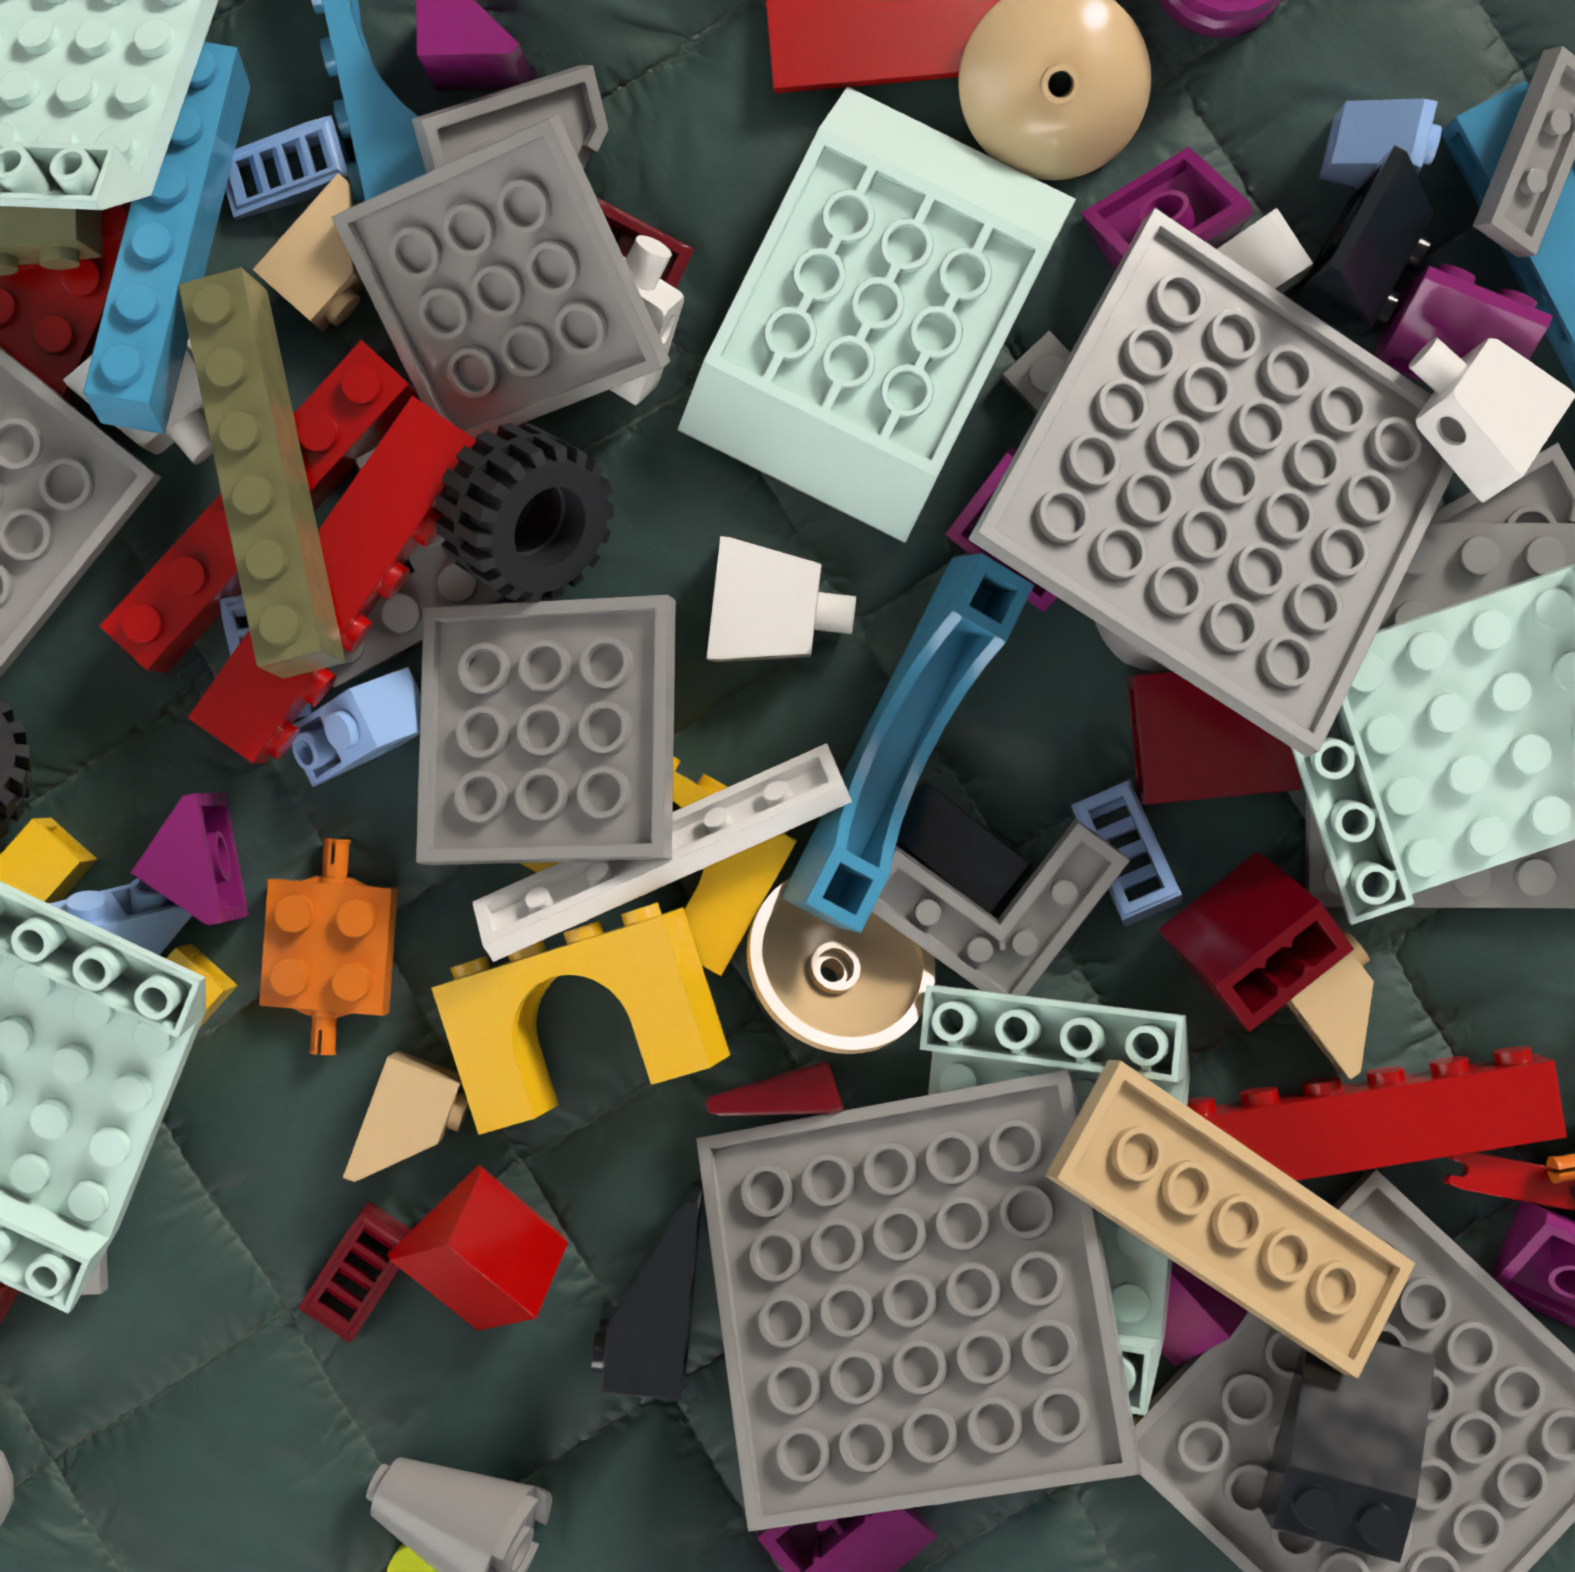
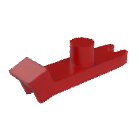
(1511, 1180)

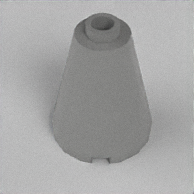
(459, 1516)

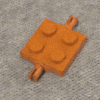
(328, 946)

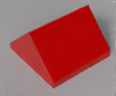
(483, 1253)

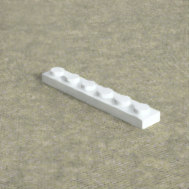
(700, 837)

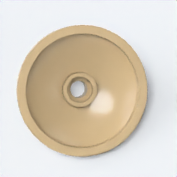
(1008, 93)
(876, 971)

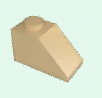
(312, 262)
(1338, 1009)
(407, 1114)

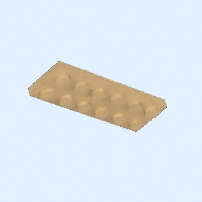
(1230, 1218)

